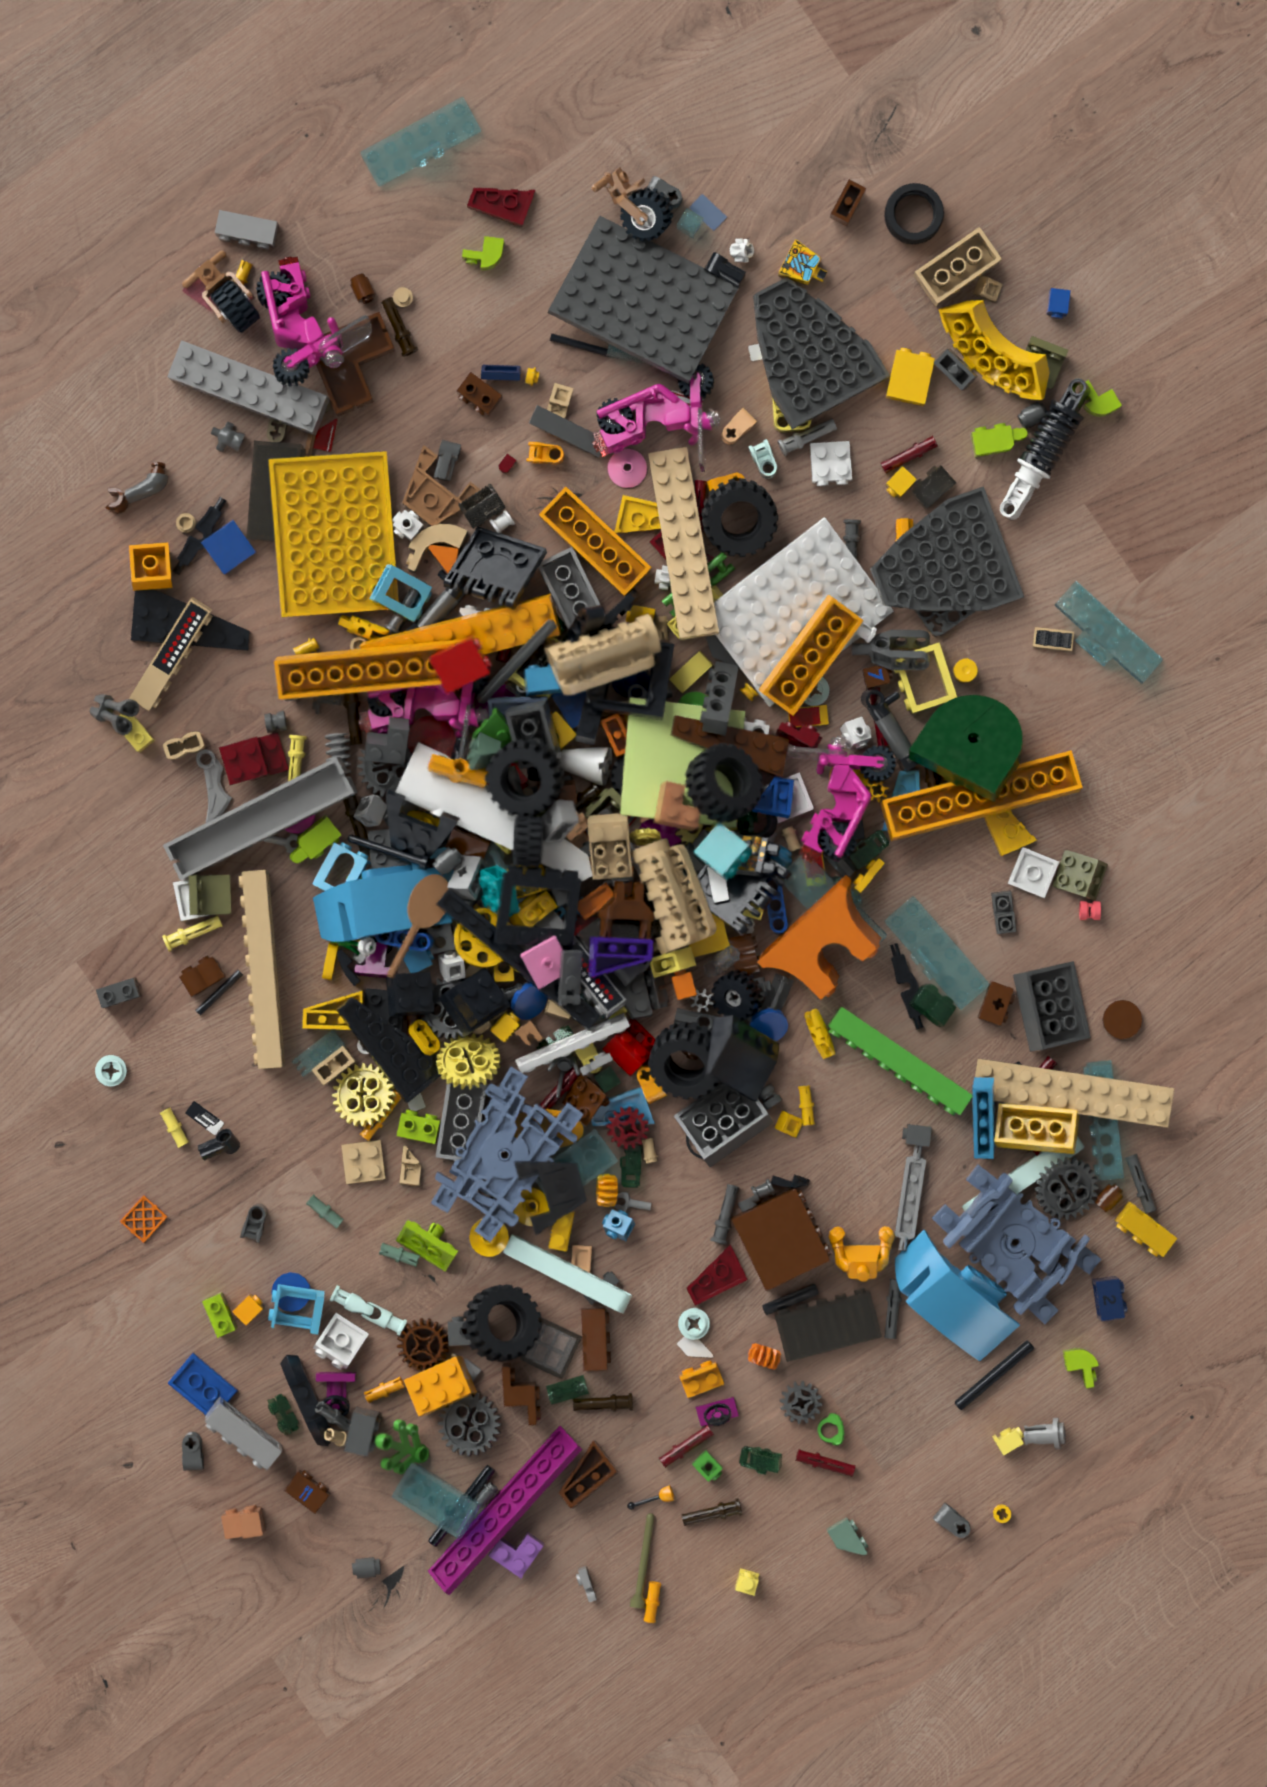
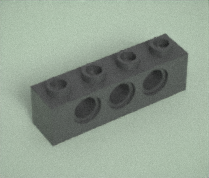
(720, 697)

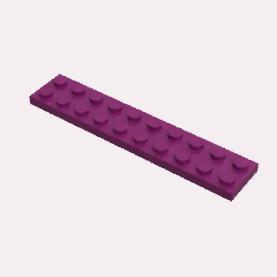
(504, 1510)

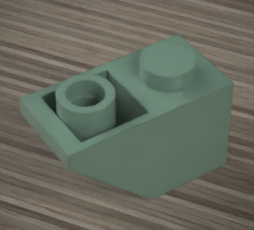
(482, 751)
(845, 1537)

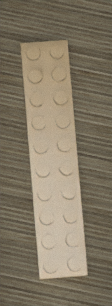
(683, 543)
(1078, 1092)

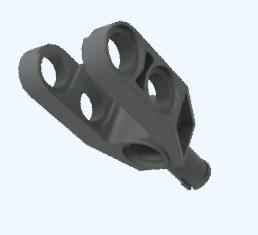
(881, 654)

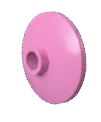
(629, 478)

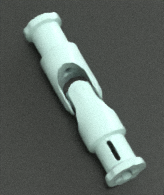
(356, 1304)

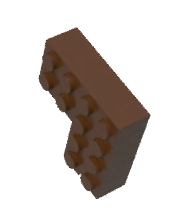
(346, 383)

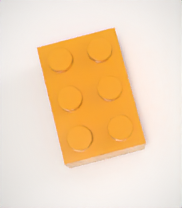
(440, 1386)

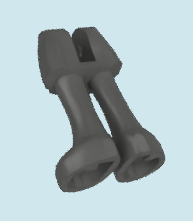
(108, 705)

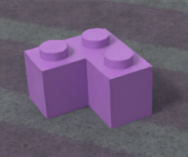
(517, 1559)

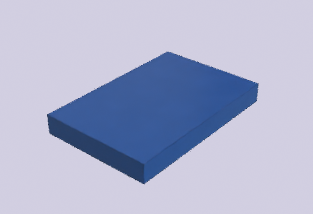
(201, 1384)

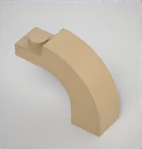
(433, 535)

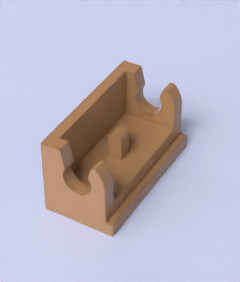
(526, 1031)

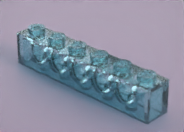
(1115, 1168)

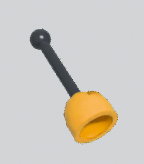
(665, 1494)

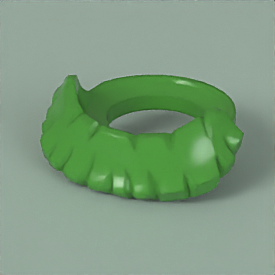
(836, 1420)

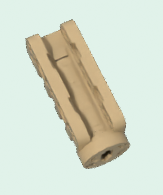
(604, 655)
(673, 895)

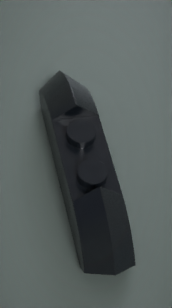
(305, 1397)

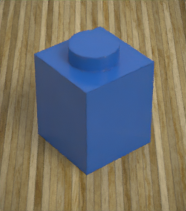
(1058, 303)

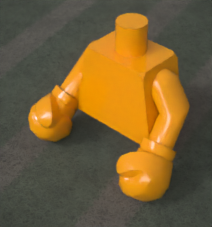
(861, 1261)

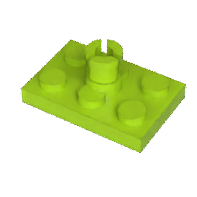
(427, 1243)

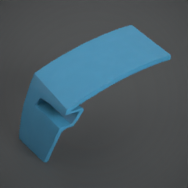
(370, 904)
(953, 1300)

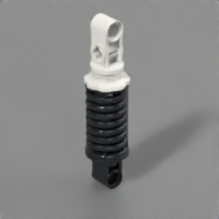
(1038, 458)

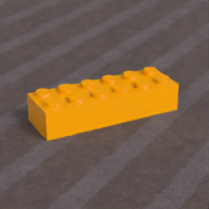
(595, 542)
(810, 655)

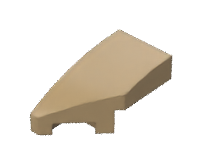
(410, 1169)

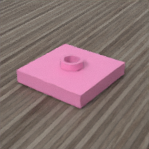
(543, 961)

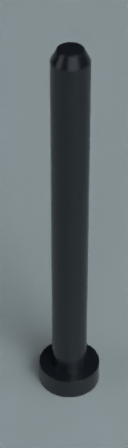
(423, 862)

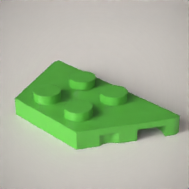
(496, 728)

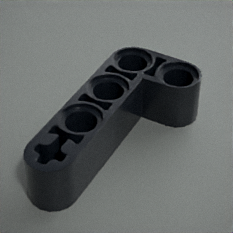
(585, 623)

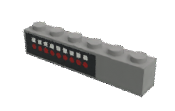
(597, 988)

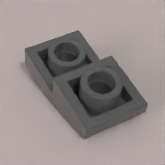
(1003, 912)

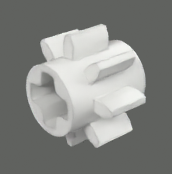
(741, 250)
(662, 578)
(700, 1005)

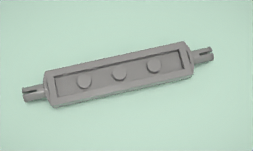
(910, 1197)

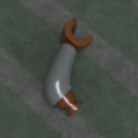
(150, 486)

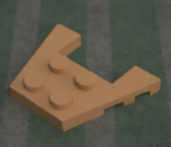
(430, 498)

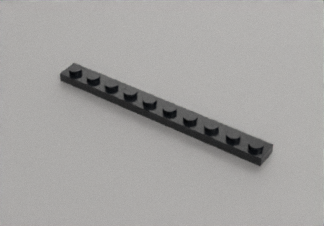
(509, 953)

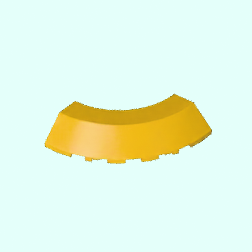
(992, 353)

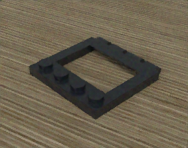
(656, 691)
(533, 878)

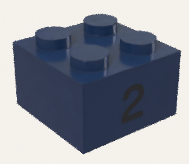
(1109, 1298)

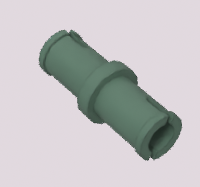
(324, 1211)
(399, 1254)

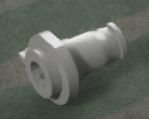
(1046, 1434)

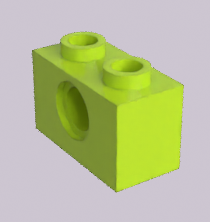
(219, 1314)

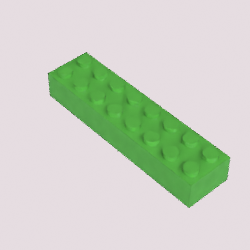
(900, 1061)

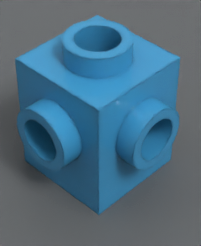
(618, 1225)

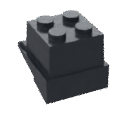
(474, 1002)

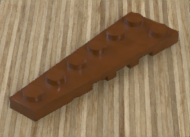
(765, 749)

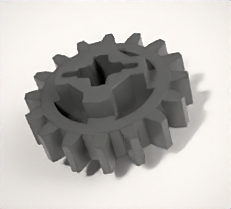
(810, 1399)

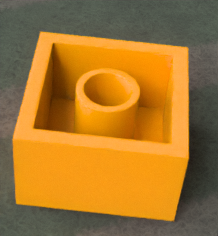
(150, 566)

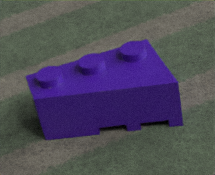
(616, 953)

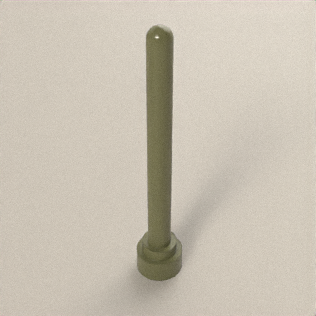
(638, 1598)

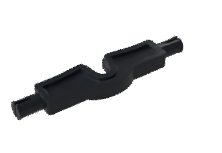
(204, 526)
(903, 976)

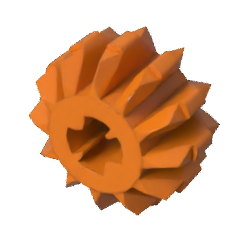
(764, 1356)

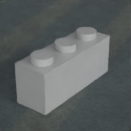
(246, 229)

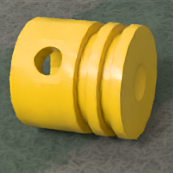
(965, 670)

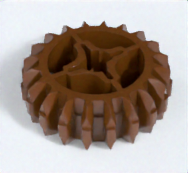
(410, 1355)

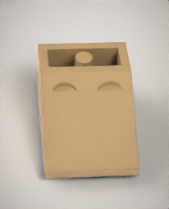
(610, 846)

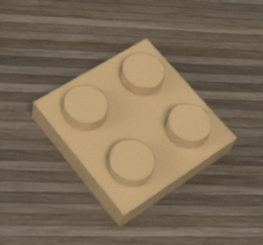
(363, 1161)

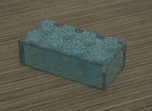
(590, 1155)
(436, 1500)

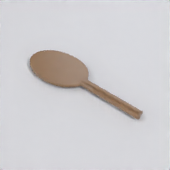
(421, 912)

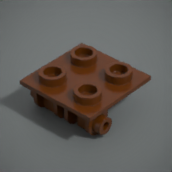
(586, 1098)

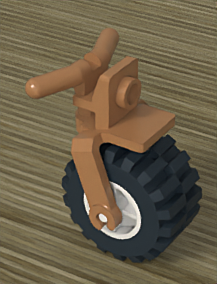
(644, 212)
(225, 294)

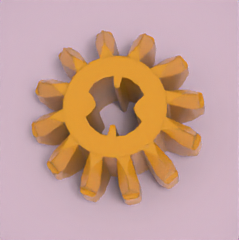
(606, 1190)

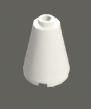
(588, 763)

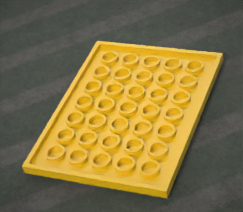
(331, 532)

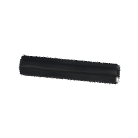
(790, 1299)

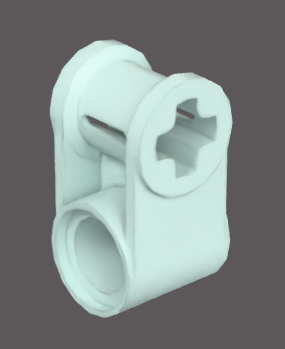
(763, 455)

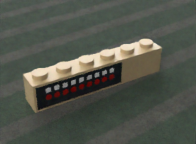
(171, 653)

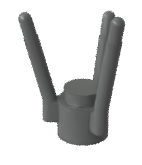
(564, 1064)

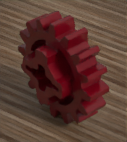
(616, 1121)

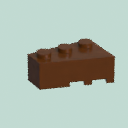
(595, 1339)
(588, 1476)

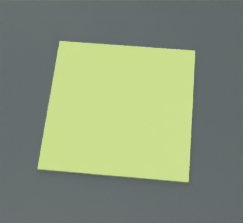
(658, 757)

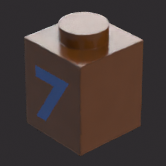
(876, 676)

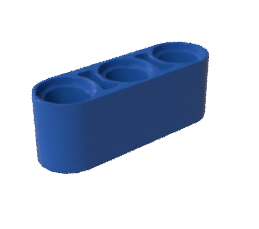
(780, 914)
(394, 940)

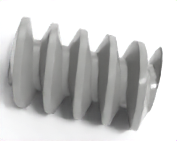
(337, 747)

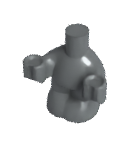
(228, 437)

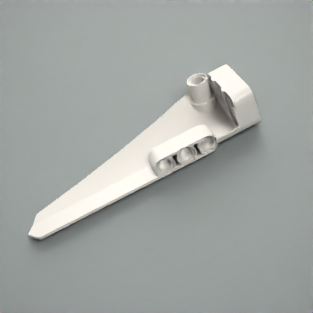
(478, 811)

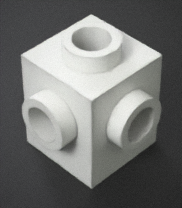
(410, 531)
(856, 733)

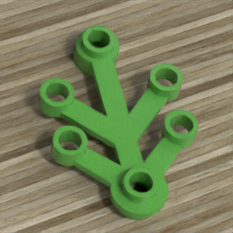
(418, 1453)

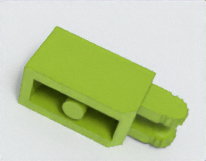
(996, 440)
(315, 840)

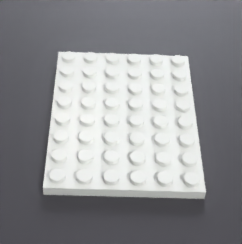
(778, 599)

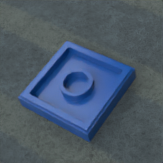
(228, 547)

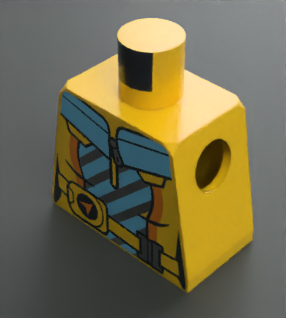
(802, 265)

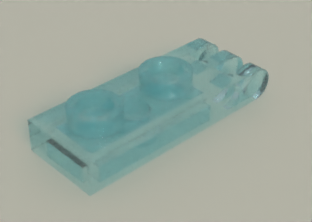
(318, 1052)

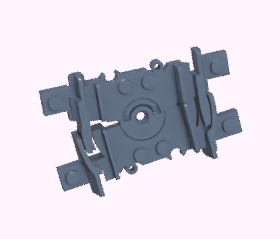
(484, 1159)
(999, 1218)

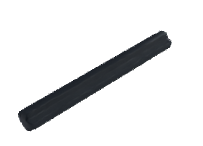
(994, 1375)
(472, 1491)

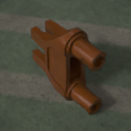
(626, 908)

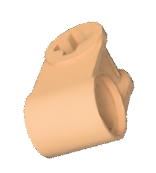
(740, 425)

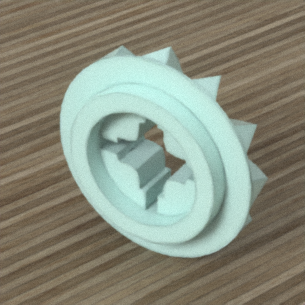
(818, 699)
(103, 1076)
(693, 1313)

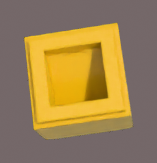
(789, 1124)

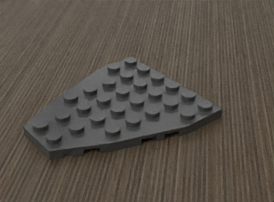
(810, 353)
(949, 561)

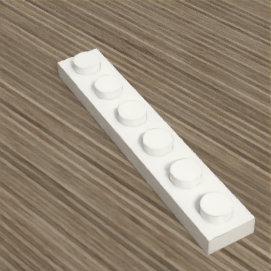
(577, 1041)

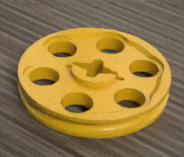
(476, 946)

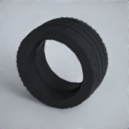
(925, 192)

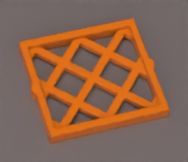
(143, 1209)

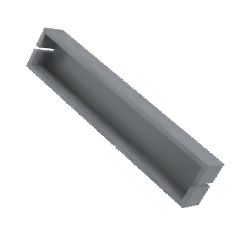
(260, 818)

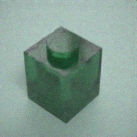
(607, 1079)

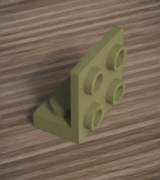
(1054, 354)
(605, 797)
(1080, 875)
(209, 894)

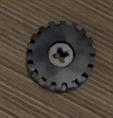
(744, 987)

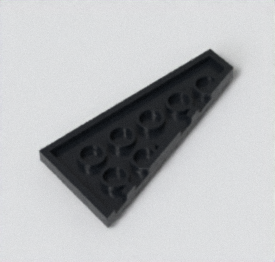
(157, 613)
(391, 1049)

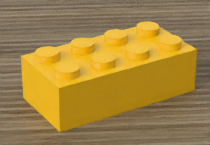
(1036, 1128)

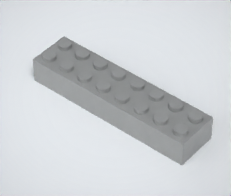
(248, 388)

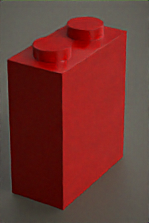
(460, 663)

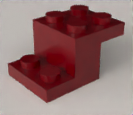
(254, 758)

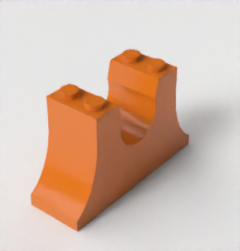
(825, 922)

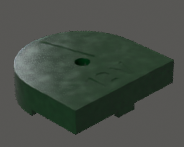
(971, 744)

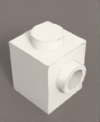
(451, 966)

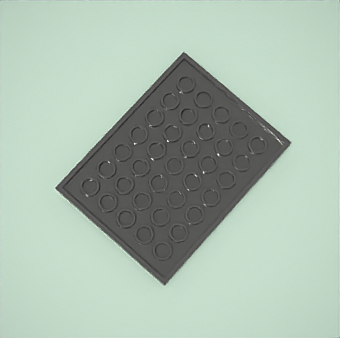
(643, 299)

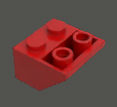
(630, 1047)

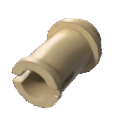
(661, 627)
(791, 838)
(649, 1151)
(337, 1437)

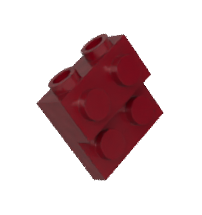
(805, 737)

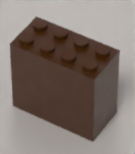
(781, 1238)

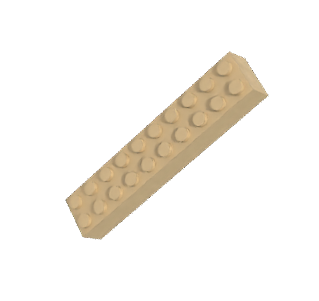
(263, 969)

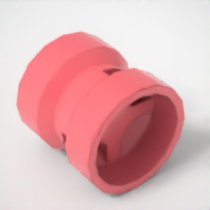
(1090, 910)

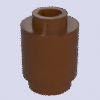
(362, 288)
(1109, 1197)

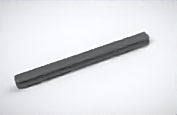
(516, 661)

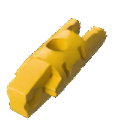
(354, 626)
(819, 1033)

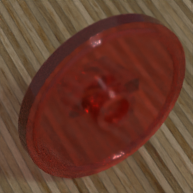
(431, 733)

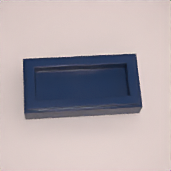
(500, 372)

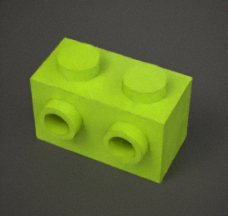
(418, 1127)

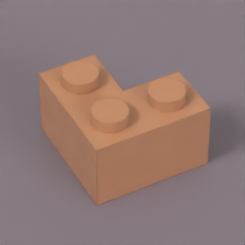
(670, 808)
(243, 1523)

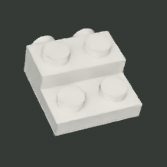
(831, 463)
(340, 1341)

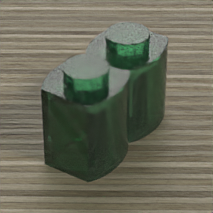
(933, 1005)

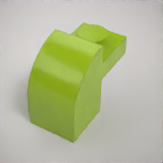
(489, 257)
(1101, 405)
(1081, 1359)

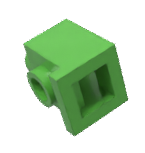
(699, 1463)

